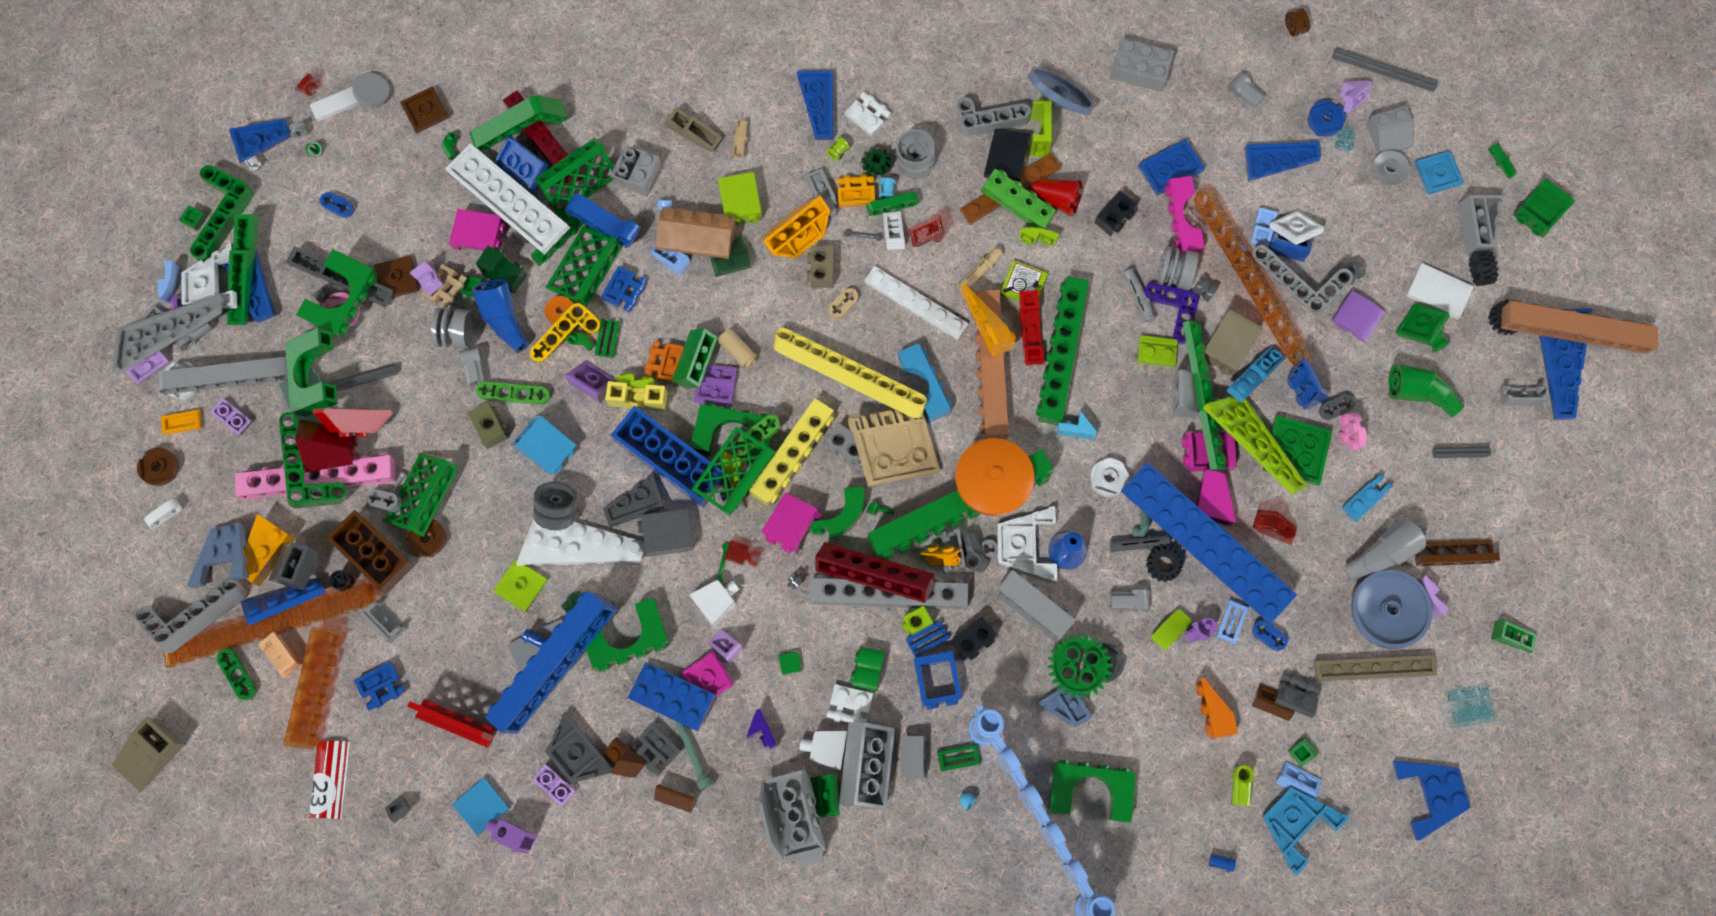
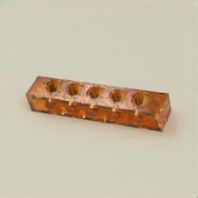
(308, 677)

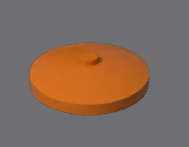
(994, 477)

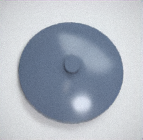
(1060, 91)
(1391, 609)

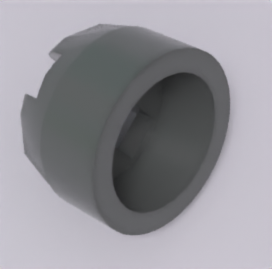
(318, 295)

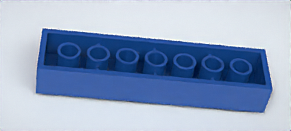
(550, 663)

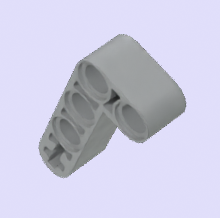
(1012, 112)

